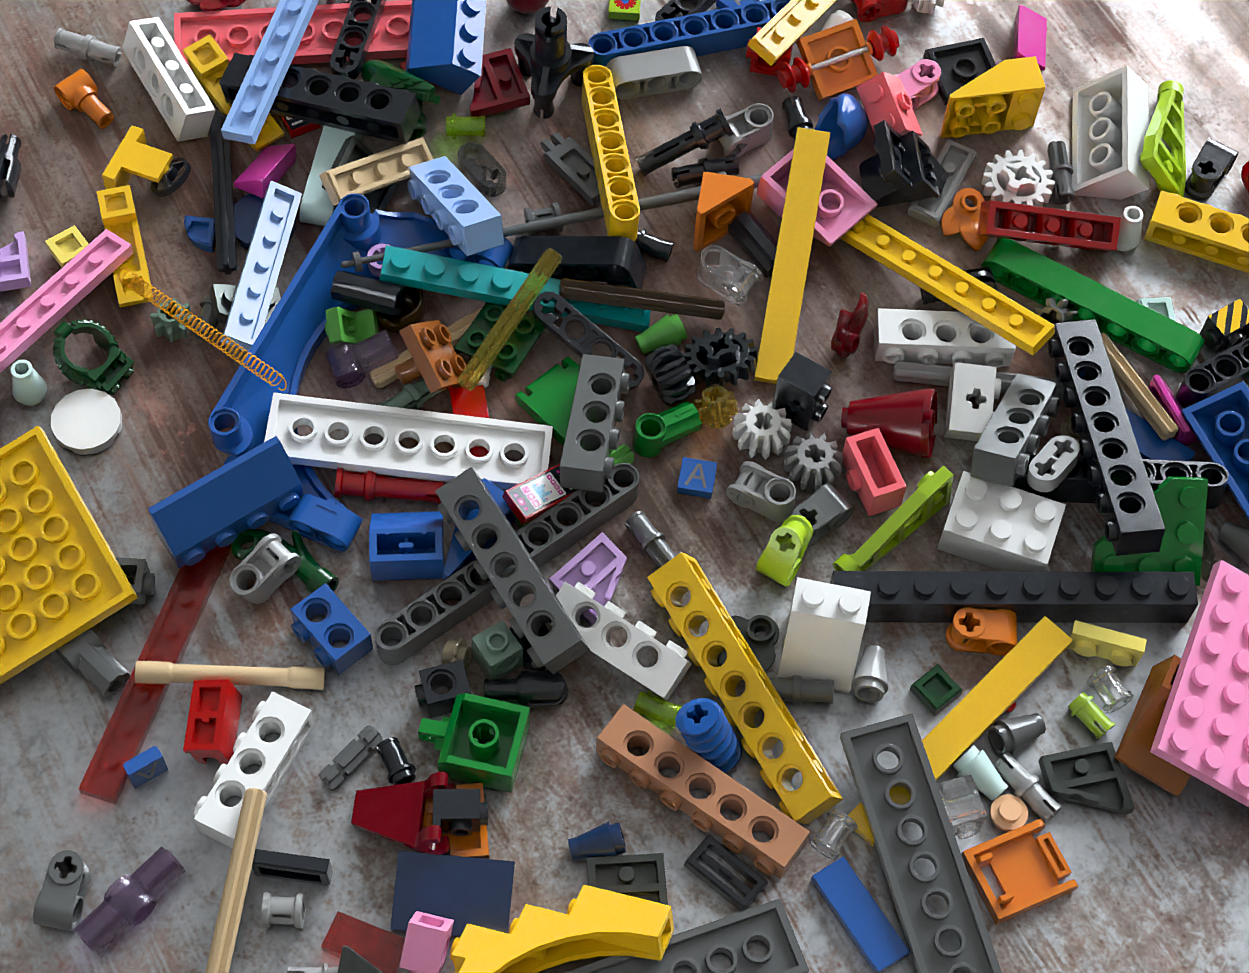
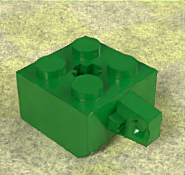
(461, 738)

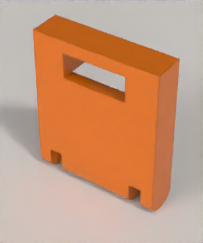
(1023, 868)

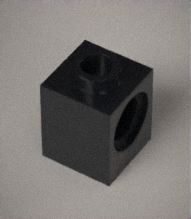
(449, 675)

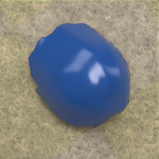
(845, 121)

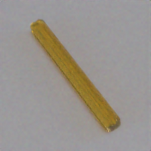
(509, 319)

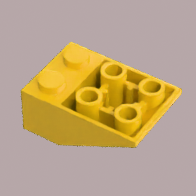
(996, 100)

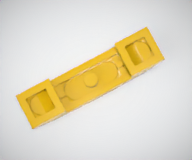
(209, 65)
(121, 219)

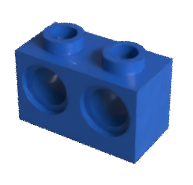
(338, 625)

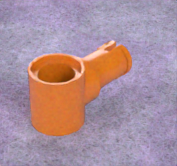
(81, 93)

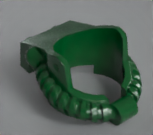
(107, 376)

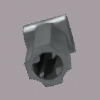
(89, 657)

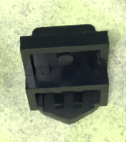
(901, 169)

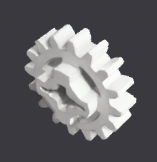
(1018, 180)

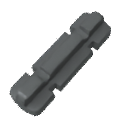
(350, 757)

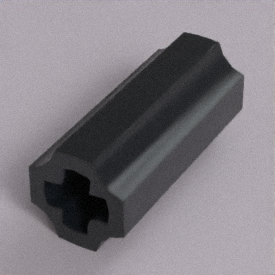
(754, 241)
(368, 293)

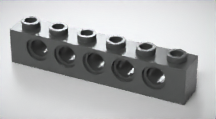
(564, 640)

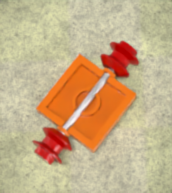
(837, 59)

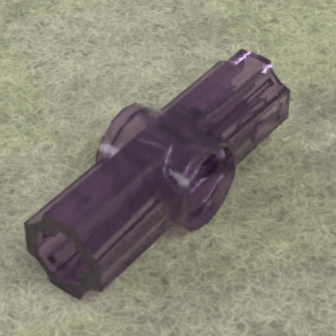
(129, 900)

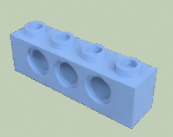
(456, 205)

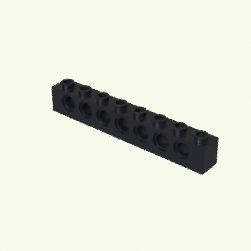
(1106, 439)

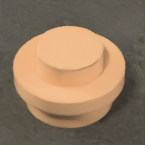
(1008, 812)

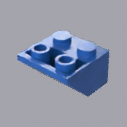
(406, 546)

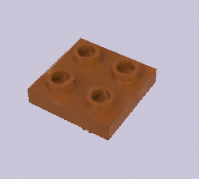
(431, 356)

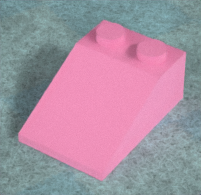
(840, 201)

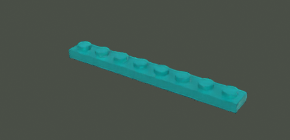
(492, 285)

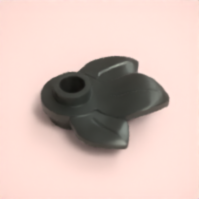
(761, 646)

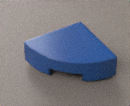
(201, 232)

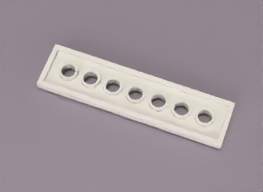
(399, 423)

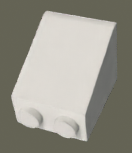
(824, 633)

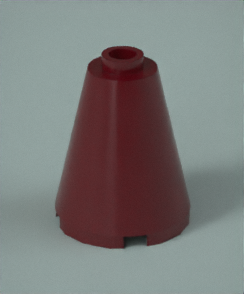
(902, 418)

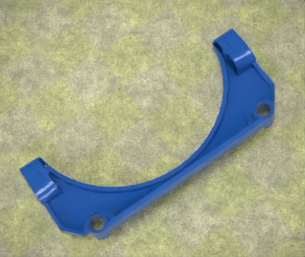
(296, 333)

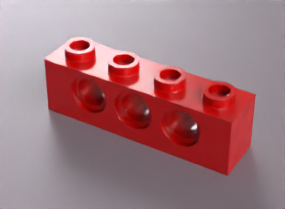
(1049, 226)

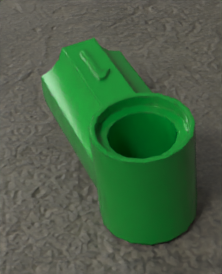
(665, 427)

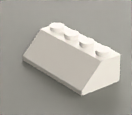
(1109, 136)

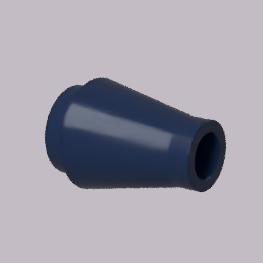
(598, 842)

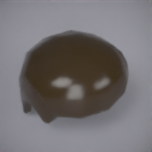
(412, 311)

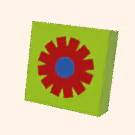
(624, 9)

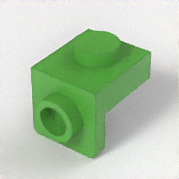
(350, 326)

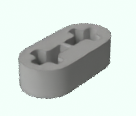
(1059, 467)

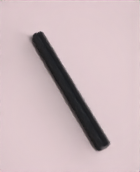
(223, 197)

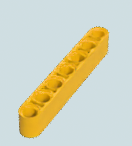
(610, 153)

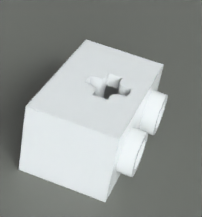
(967, 382)

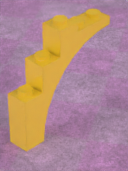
(541, 938)

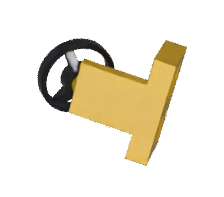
(144, 161)

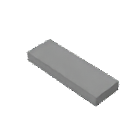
(956, 161)

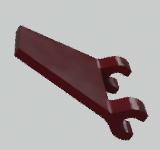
(398, 813)

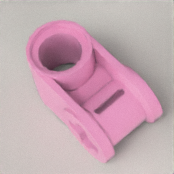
(921, 81)

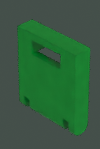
(552, 397)

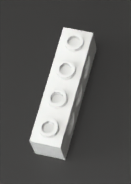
(168, 79)
(927, 329)
(661, 677)
(273, 716)

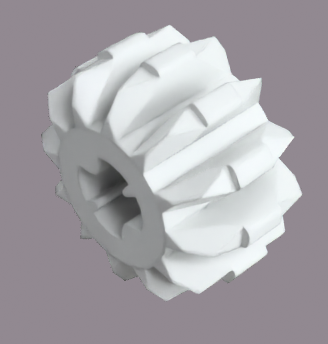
(762, 429)

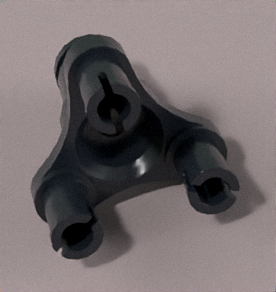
(550, 58)

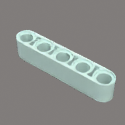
(315, 204)

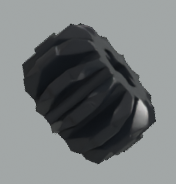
(670, 374)

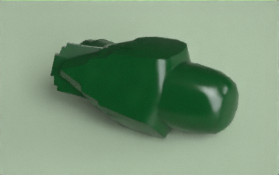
(393, 77)

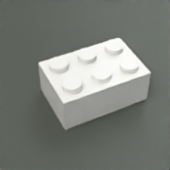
(1001, 526)

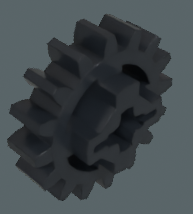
(721, 357)

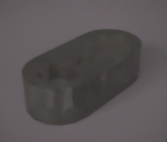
(477, 172)

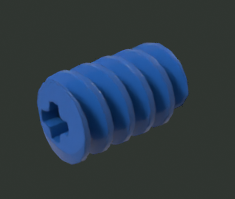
(709, 733)

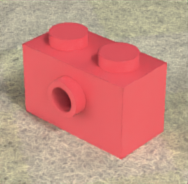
(888, 101)
(873, 472)

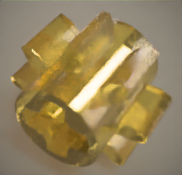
(716, 407)

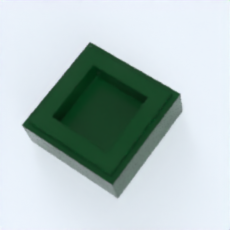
(936, 689)

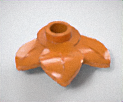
(964, 219)

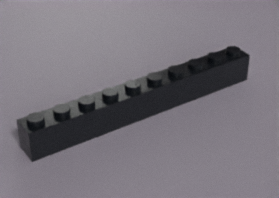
(1030, 594)

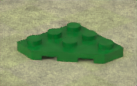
(1183, 514)

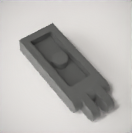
(573, 165)

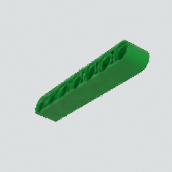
(1115, 314)

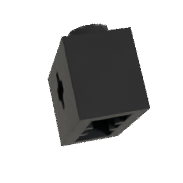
(803, 391)

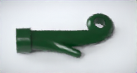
(309, 570)

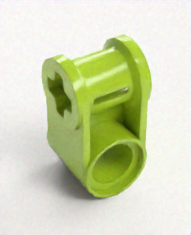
(785, 552)

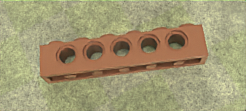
(631, 730)

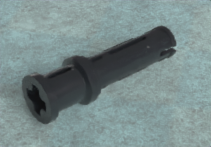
(698, 136)

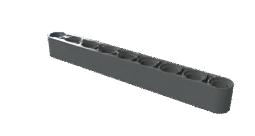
(474, 597)

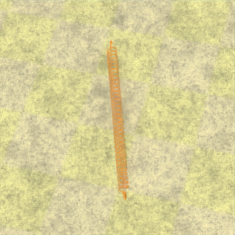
(162, 308)

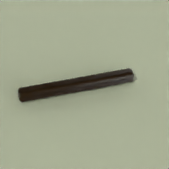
(641, 299)

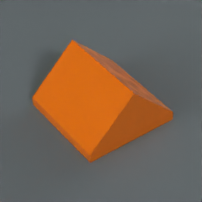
(719, 203)

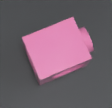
(426, 943)

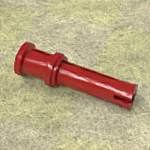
(372, 485)

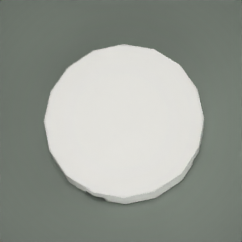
(86, 421)

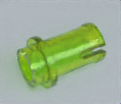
(464, 126)
(656, 708)

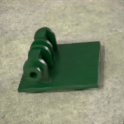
(513, 351)

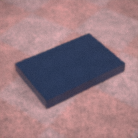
(453, 888)

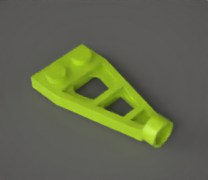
(1167, 167)
(929, 498)

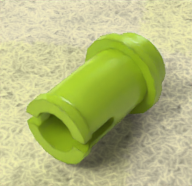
(1090, 715)

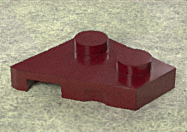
(499, 85)

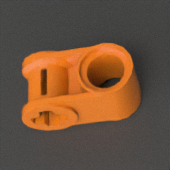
(985, 631)

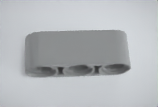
(655, 72)

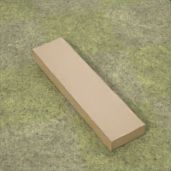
(375, 170)

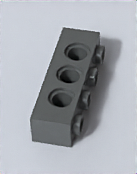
(593, 422)
(1015, 430)

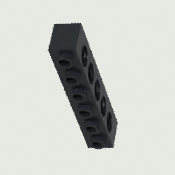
(334, 101)

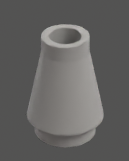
(871, 677)

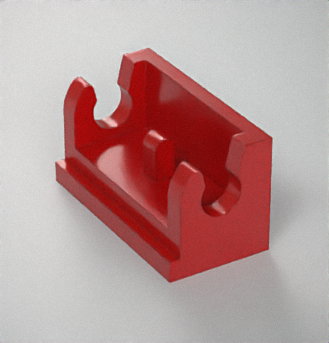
(212, 720)

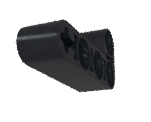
(584, 258)

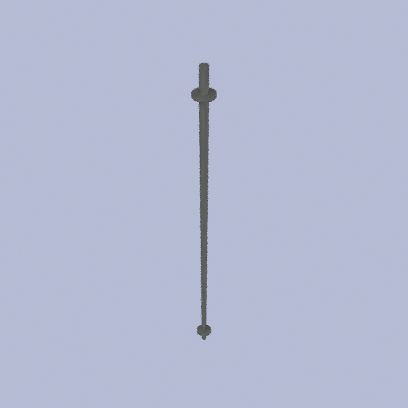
(597, 213)

